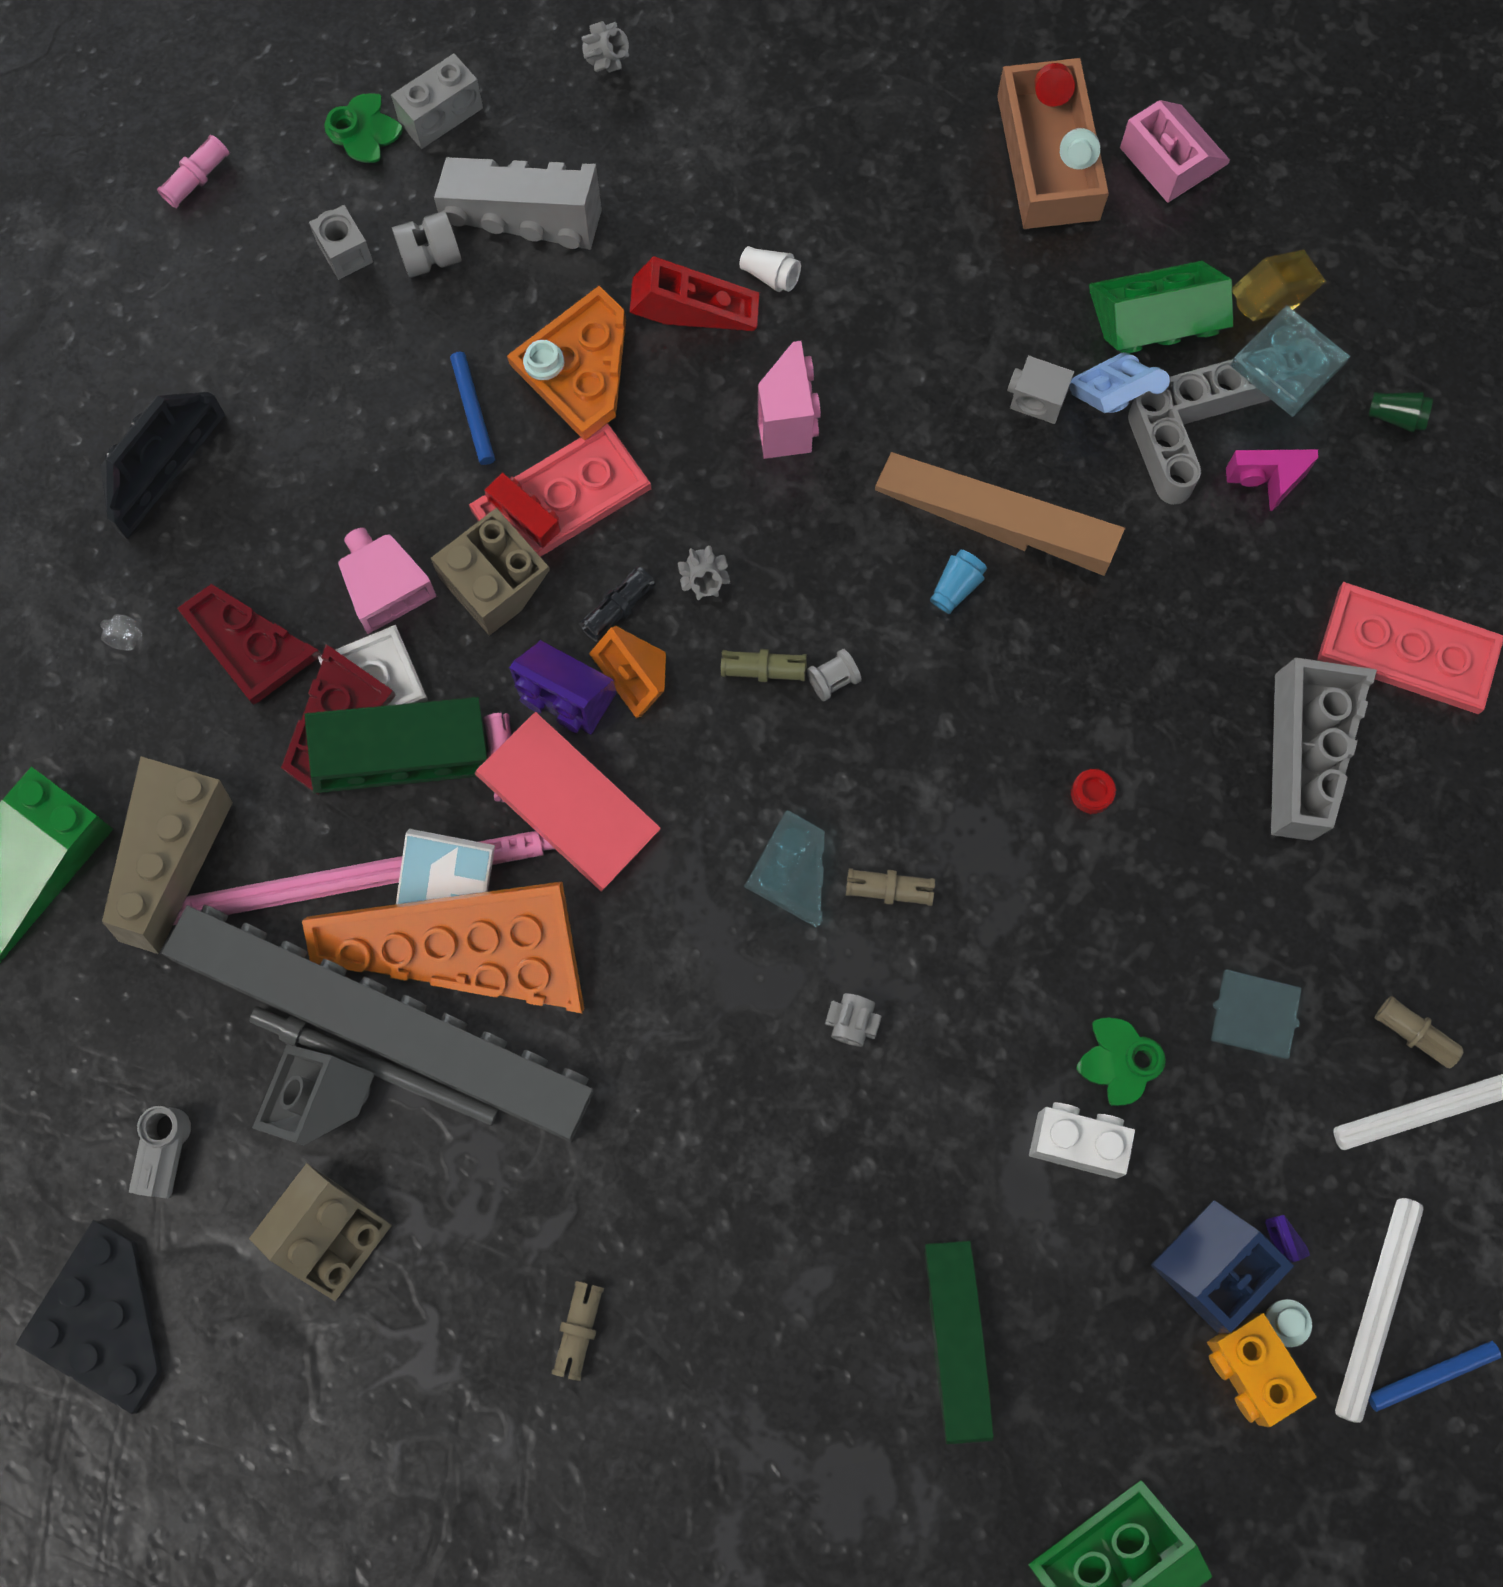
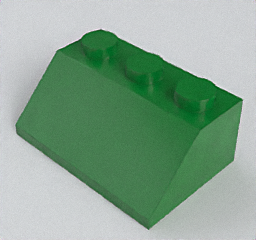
(1163, 305)
(1125, 1546)

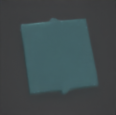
(1256, 1014)

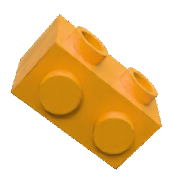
(1260, 1371)

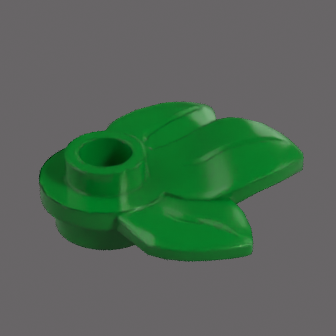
(366, 128)
(1114, 1062)

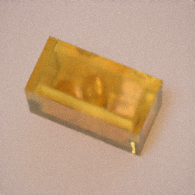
(1277, 283)

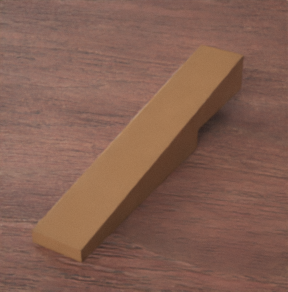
(1002, 513)

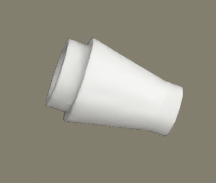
(772, 267)

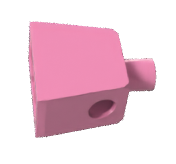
(382, 579)

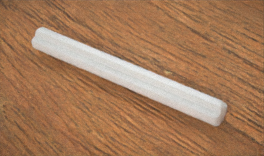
(1419, 1113)
(1379, 1310)

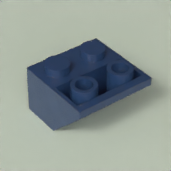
(1222, 1267)

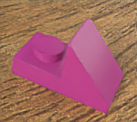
(1277, 468)

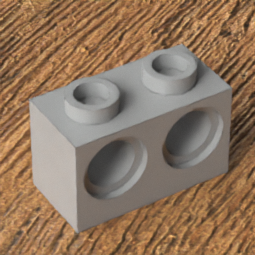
(437, 101)

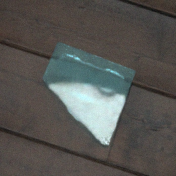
(792, 868)

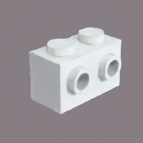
(1082, 1142)

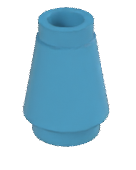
(958, 580)

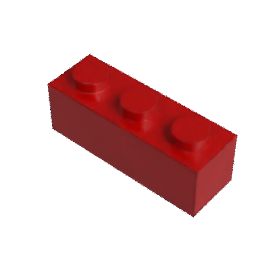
(523, 509)

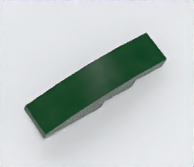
(958, 1343)

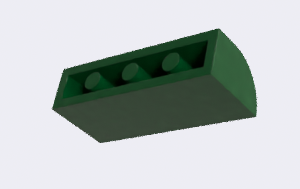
(395, 744)

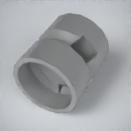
(440, 238)

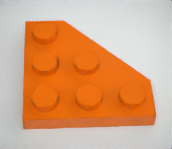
(592, 349)

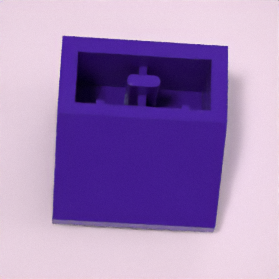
(562, 687)

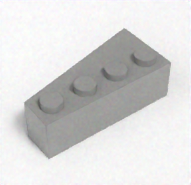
(522, 200)
(1313, 741)

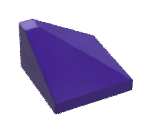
(1286, 1238)

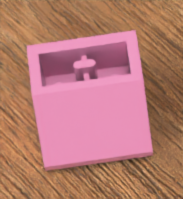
(1171, 149)
(788, 406)

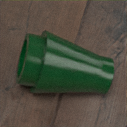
(1402, 409)

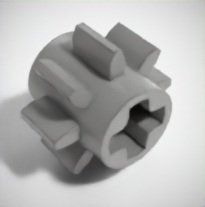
(605, 46)
(703, 572)
(853, 1020)

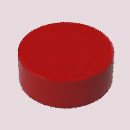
(1054, 84)
(1093, 791)

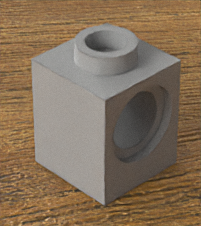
(343, 255)
(1040, 389)

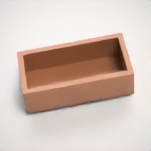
(1044, 185)

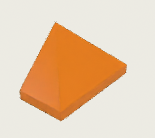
(633, 666)

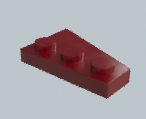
(248, 646)
(337, 687)

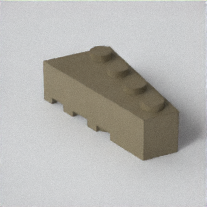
(161, 850)

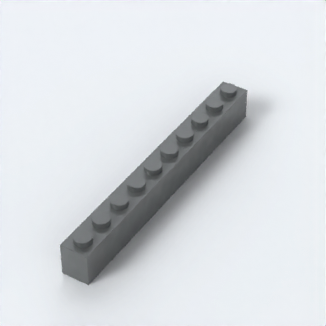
(378, 1022)

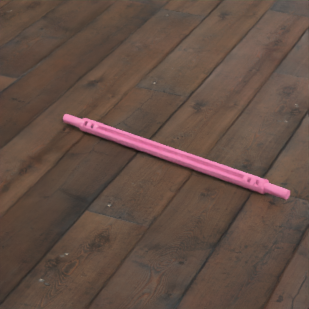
(344, 879)

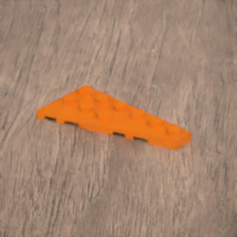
(475, 943)

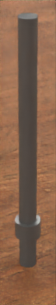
(297, 1032)

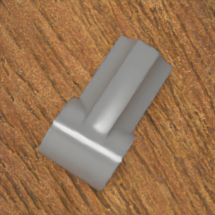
(157, 1157)

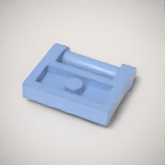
(1118, 381)

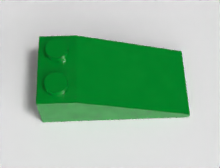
(41, 849)

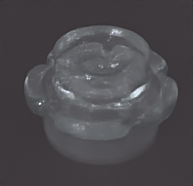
(121, 632)

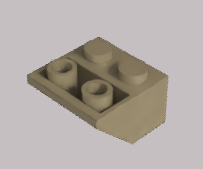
(491, 570)
(319, 1232)

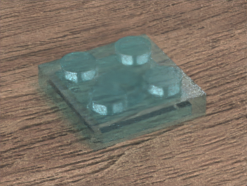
(1289, 361)

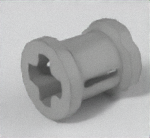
(833, 674)

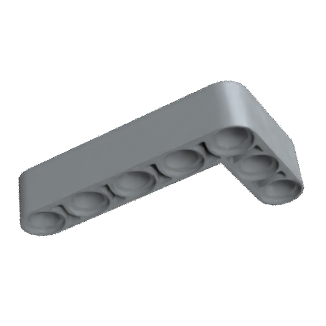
(1174, 412)

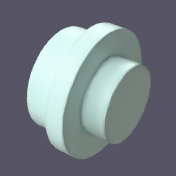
(1079, 148)
(543, 360)
(1290, 1322)

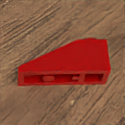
(691, 298)

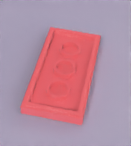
(579, 484)
(1412, 647)
(567, 801)

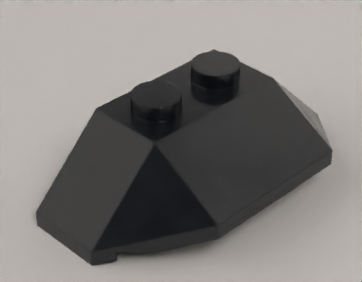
(154, 454)

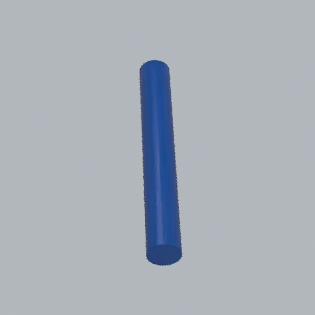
(472, 408)
(1434, 1376)

